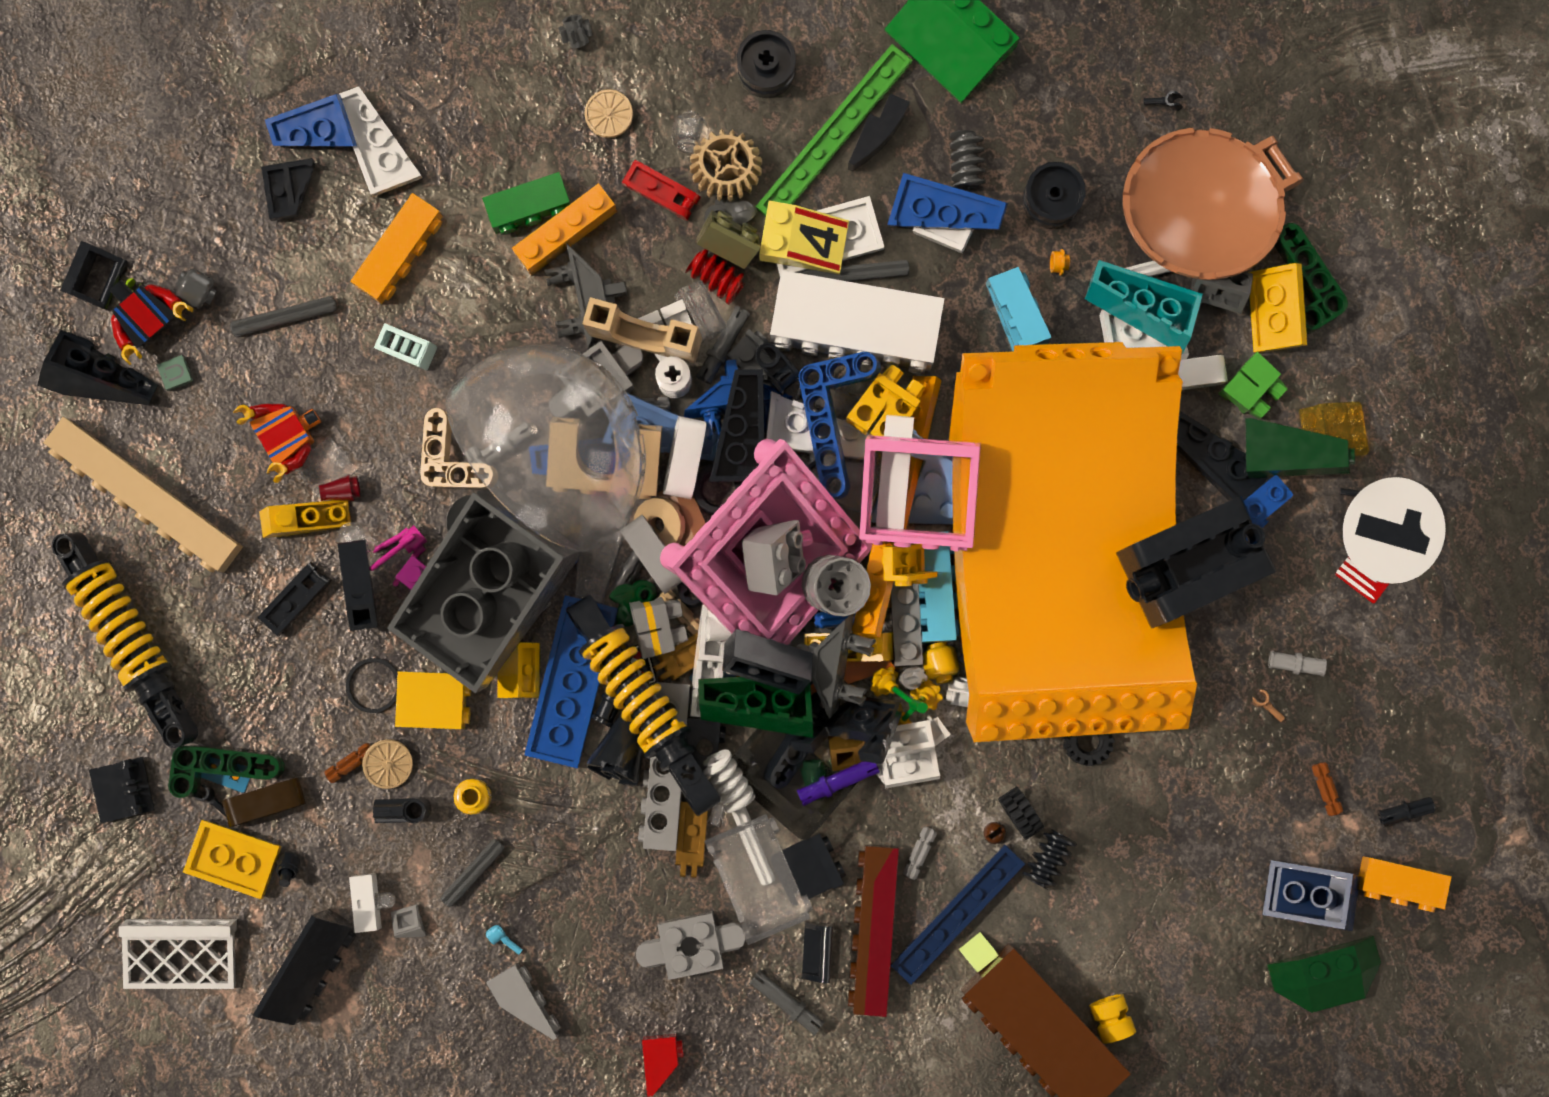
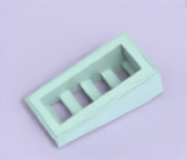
(421, 353)

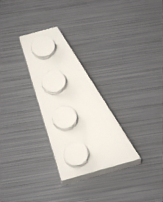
(789, 422)

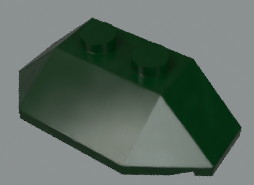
(1327, 975)

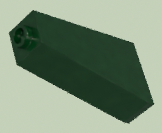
(1293, 451)

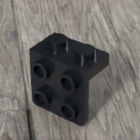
(813, 866)

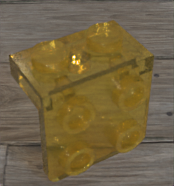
(1338, 420)

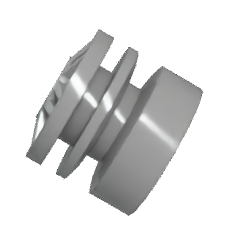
(849, 590)

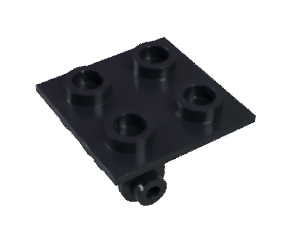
(121, 790)

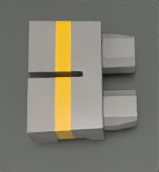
(653, 626)

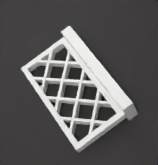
(178, 930)

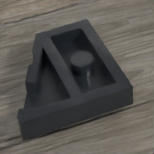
(286, 187)

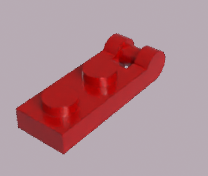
(660, 189)

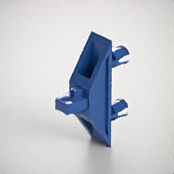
(715, 400)

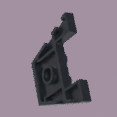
(870, 723)

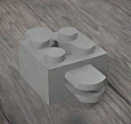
(619, 364)
(690, 945)

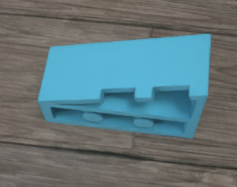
(1017, 309)

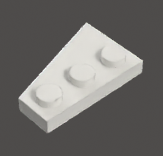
(1119, 331)

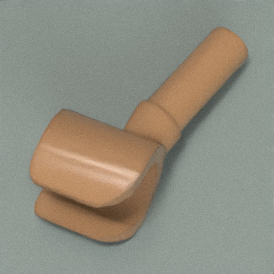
(1268, 706)

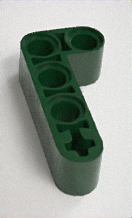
(1315, 268)
(227, 766)

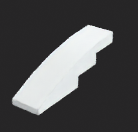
(894, 476)
(707, 663)

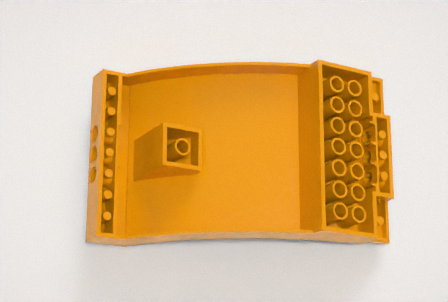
(1066, 478)

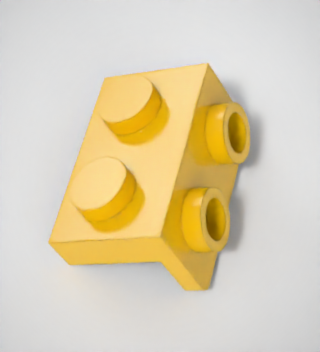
(905, 565)

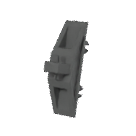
(587, 285)
(830, 665)

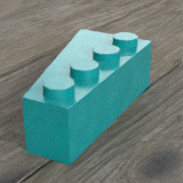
(1145, 303)

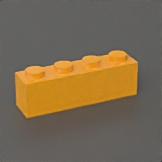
(565, 227)
(397, 249)

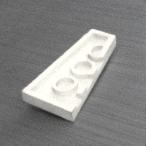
(377, 150)

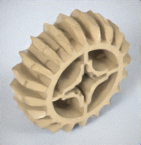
(711, 154)

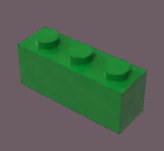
(526, 203)

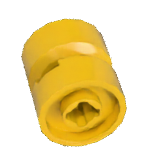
(1112, 1018)

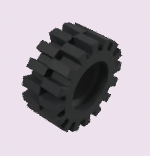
(1089, 758)
(1021, 813)

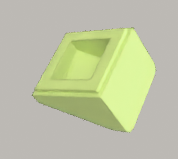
(978, 952)

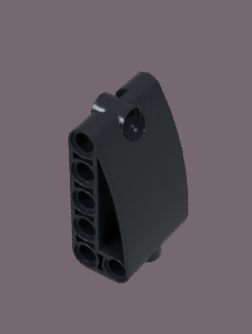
(1195, 562)

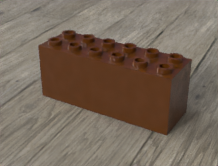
(1041, 1029)

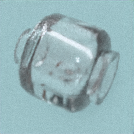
(688, 131)
(354, 532)

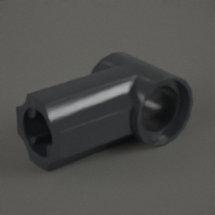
(399, 810)

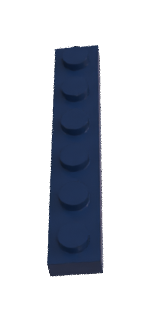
(957, 914)

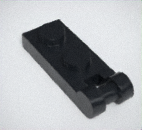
(293, 599)

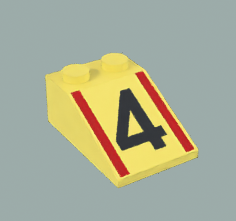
(803, 238)

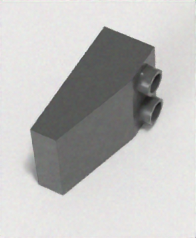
(481, 592)

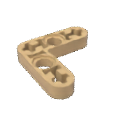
(441, 462)

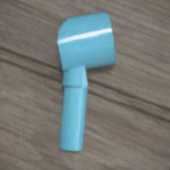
(496, 934)

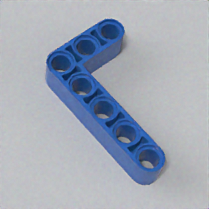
(827, 416)

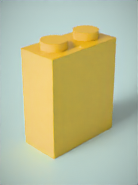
(431, 701)

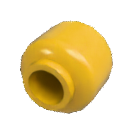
(940, 662)
(472, 796)

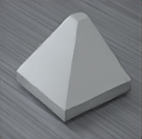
(407, 922)

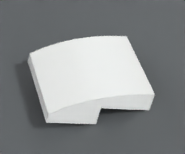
(911, 756)

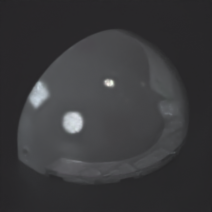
(552, 441)

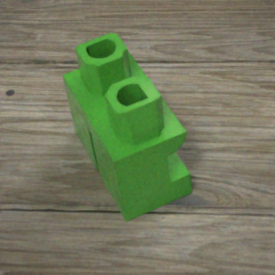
(1251, 383)

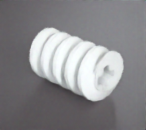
(664, 372)
(729, 781)

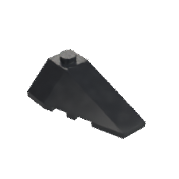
(82, 371)

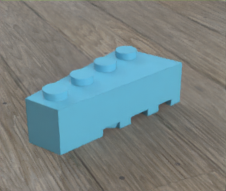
(938, 599)

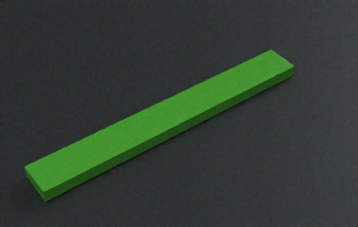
(838, 129)

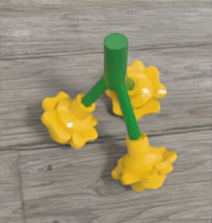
(925, 696)

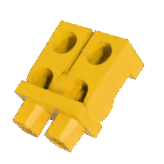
(885, 397)

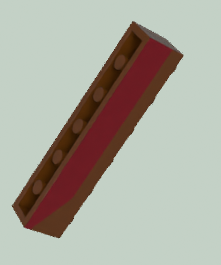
(874, 930)

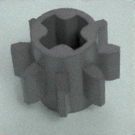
(575, 31)

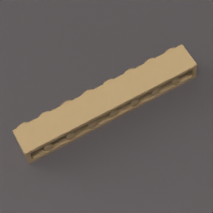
(143, 495)

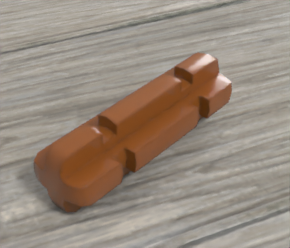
(346, 764)
(1327, 789)

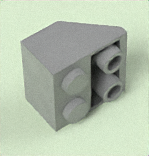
(773, 557)

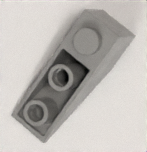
(518, 997)

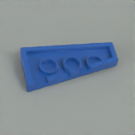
(942, 206)

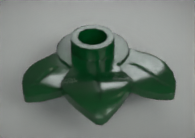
(629, 593)

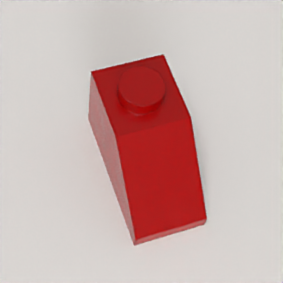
(660, 1059)

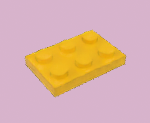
(1278, 308)
(232, 859)

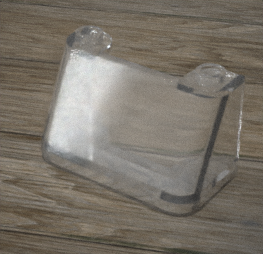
(758, 878)

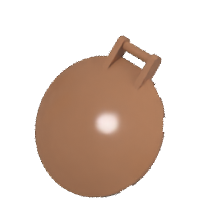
(1207, 202)

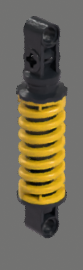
(123, 638)
(632, 692)

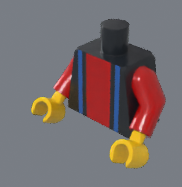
(142, 314)

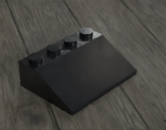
(306, 968)

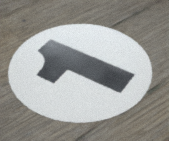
(1394, 530)

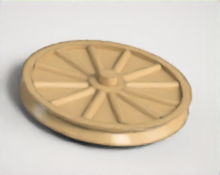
(608, 113)
(387, 764)

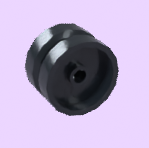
(762, 48)
(1057, 179)

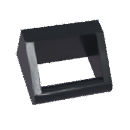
(80, 271)
(817, 952)

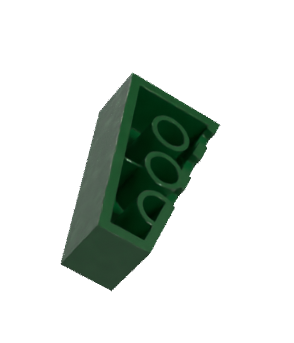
(755, 705)

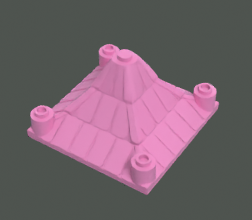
(772, 494)

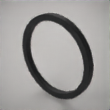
(348, 680)

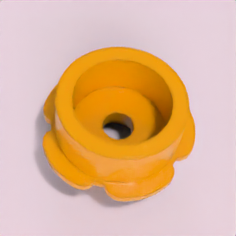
(1059, 262)

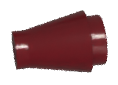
(341, 489)

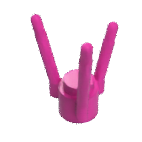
(409, 539)

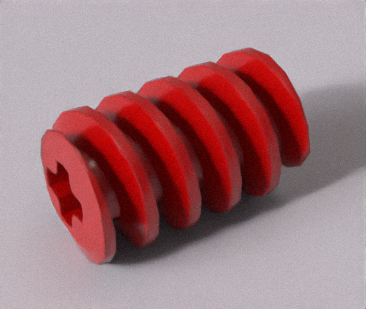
(716, 275)

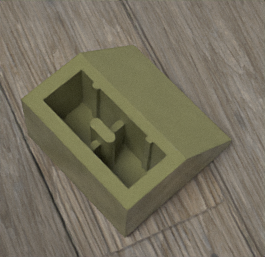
(729, 239)

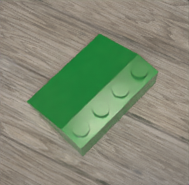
(953, 41)

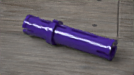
(837, 781)

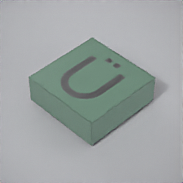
(175, 373)

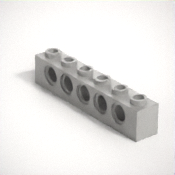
(667, 837)

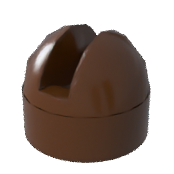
(990, 828)

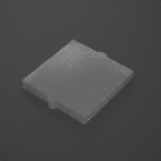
(325, 465)

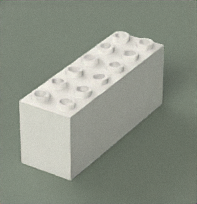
(856, 318)

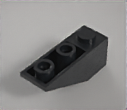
(357, 585)

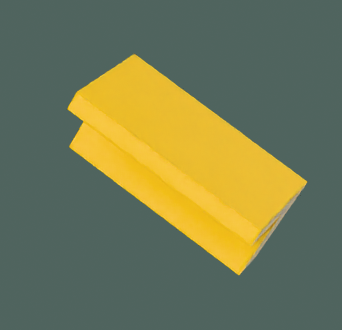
(520, 673)

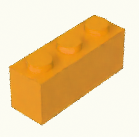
(1403, 884)

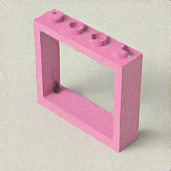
(903, 537)

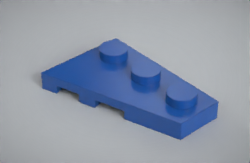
(313, 125)

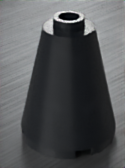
(618, 755)

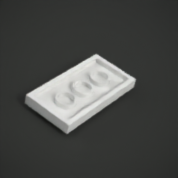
(862, 233)

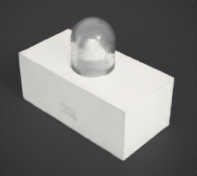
(368, 902)

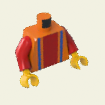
(281, 434)

